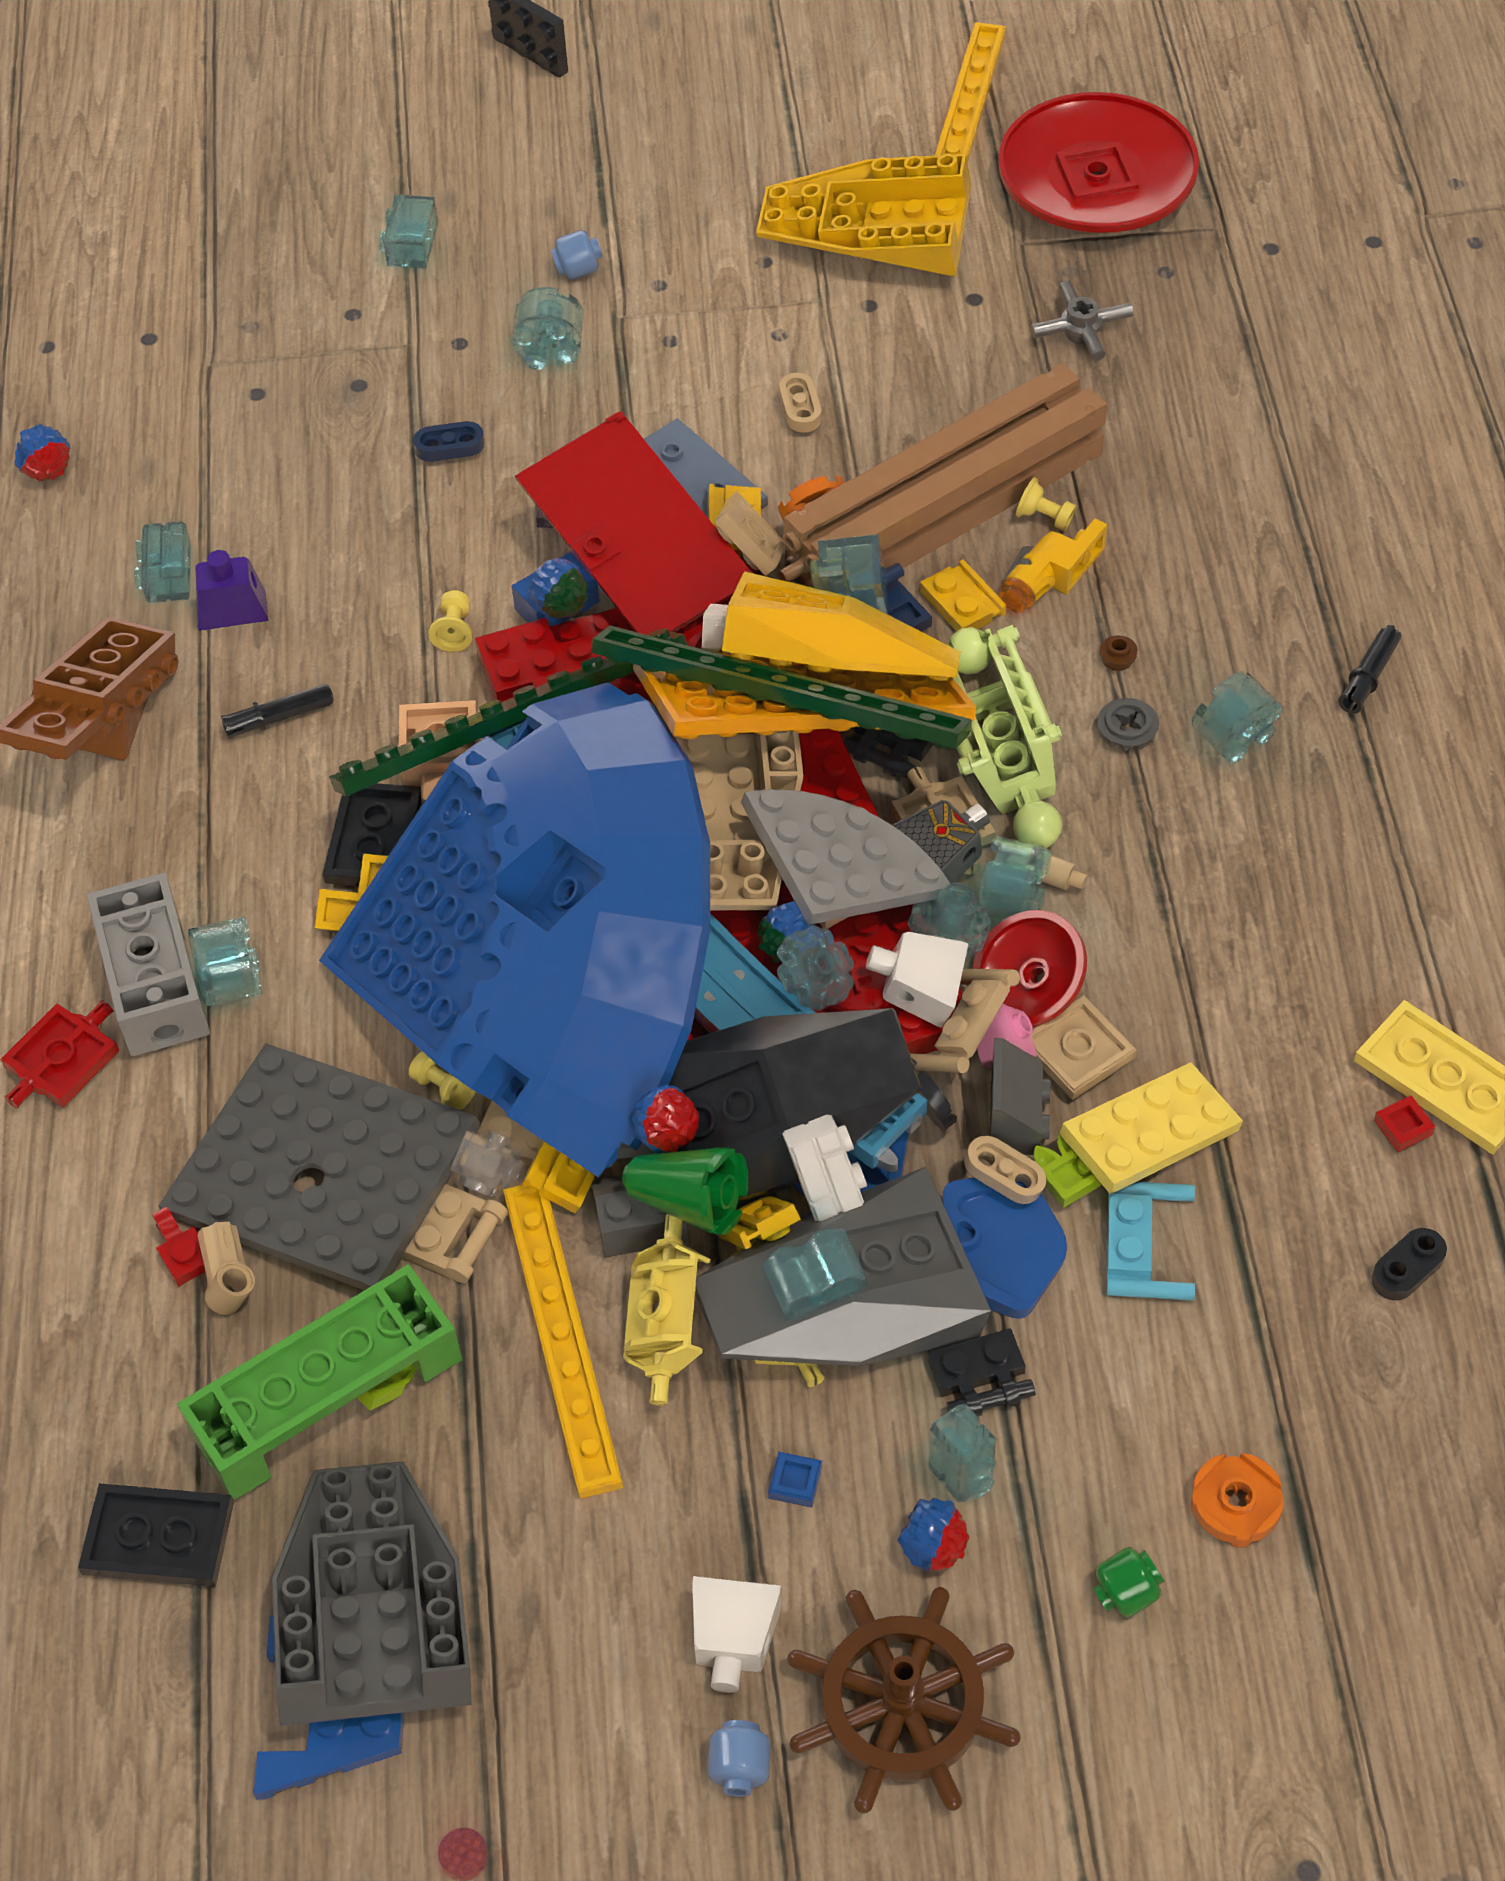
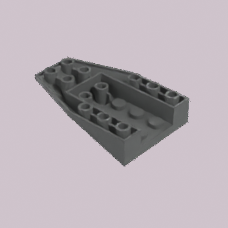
(915, 1297)
(367, 1602)

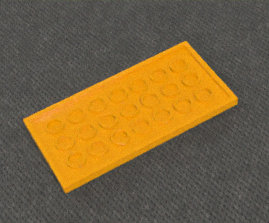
(700, 709)

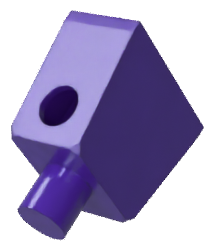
(228, 592)

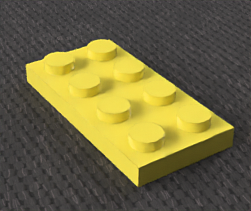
(1440, 1073)
(1150, 1127)

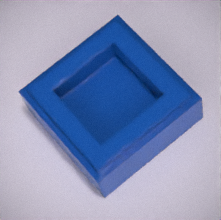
(795, 1479)

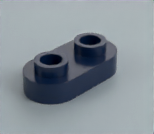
(448, 441)

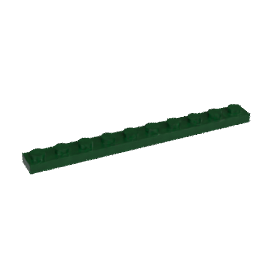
(792, 689)
(491, 718)

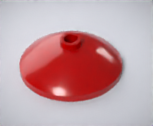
(1034, 945)

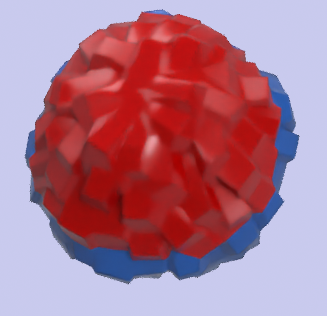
(42, 453)
(665, 1119)
(934, 1535)

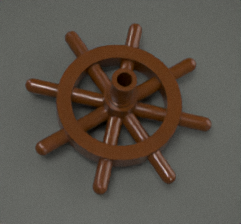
(903, 1699)

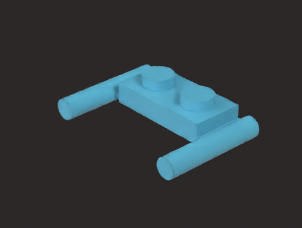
(1131, 1241)

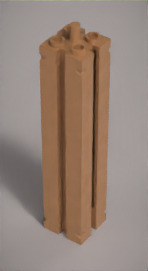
(955, 475)

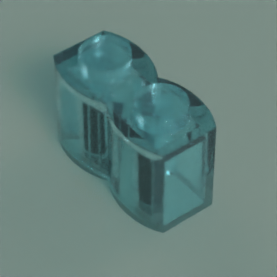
(814, 1273)

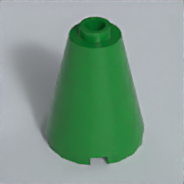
(691, 1185)

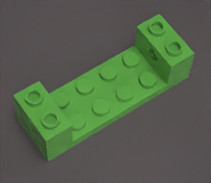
(316, 1374)

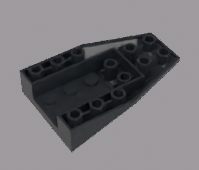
(789, 1071)

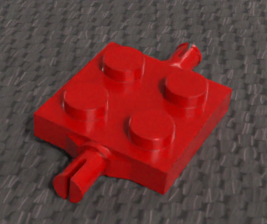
(59, 1055)

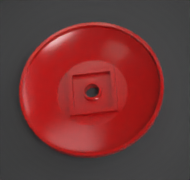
(1135, 146)

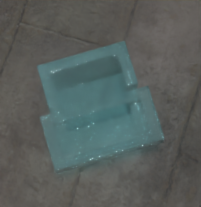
(852, 569)

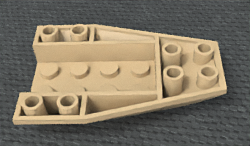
(725, 769)

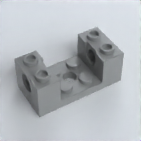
(152, 992)

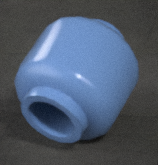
(576, 254)
(739, 1757)

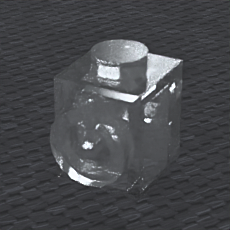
(487, 1162)

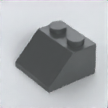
(1018, 1098)
(625, 1222)

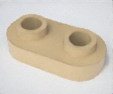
(800, 402)
(1005, 1169)

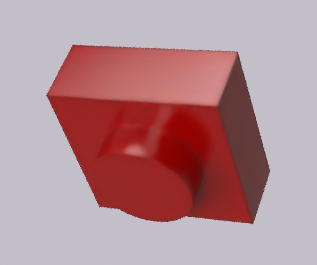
(1404, 1123)

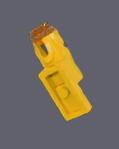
(1050, 564)

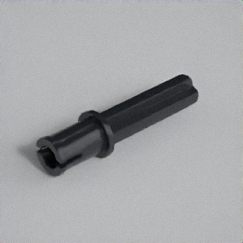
(1365, 677)
(276, 710)

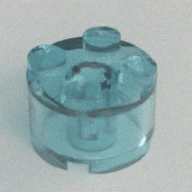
(547, 328)
(1237, 716)
(1014, 878)
(225, 961)

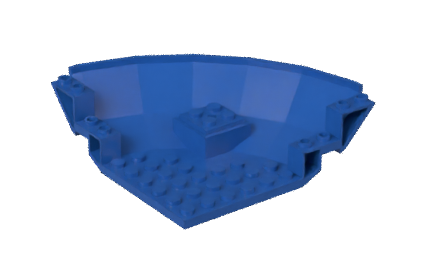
(505, 977)

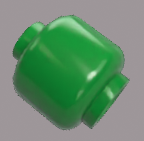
(1128, 1582)

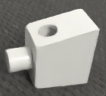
(921, 974)
(733, 1627)

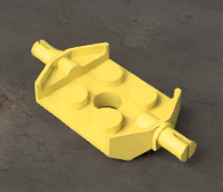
(662, 1339)

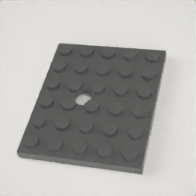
(379, 1157)

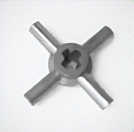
(1081, 320)

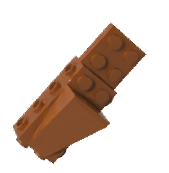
(94, 692)

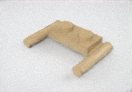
(970, 1019)

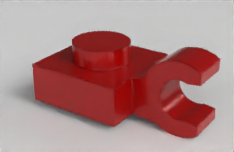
(181, 1250)

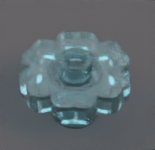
(952, 917)
(815, 968)

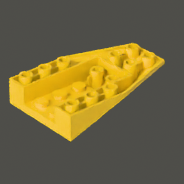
(876, 210)
(827, 632)

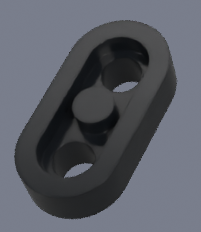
(1412, 1261)

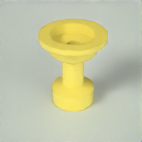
(1033, 500)
(451, 632)
(451, 1090)

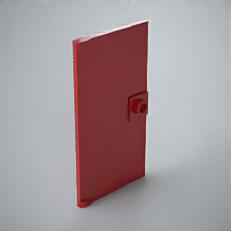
(634, 527)

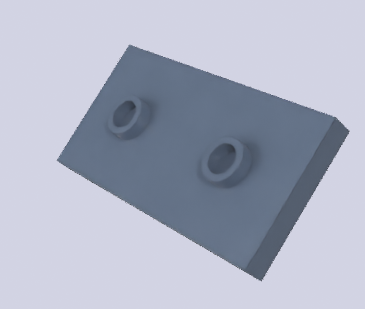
(695, 462)

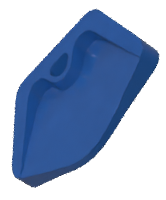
(1008, 1244)

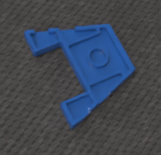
(330, 1747)

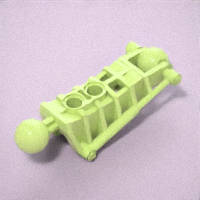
(1026, 737)

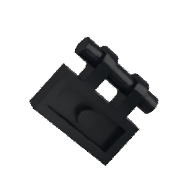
(892, 763)
(979, 1363)

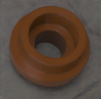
(1118, 652)

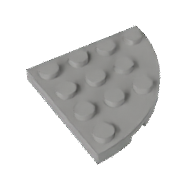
(840, 855)

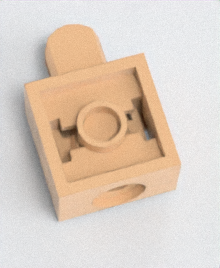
(431, 716)

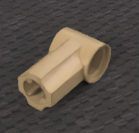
(224, 1265)

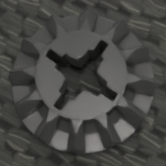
(1125, 711)

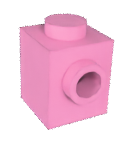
(1010, 1025)

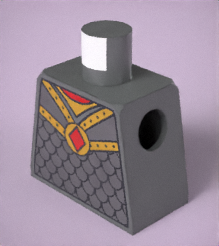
(947, 835)

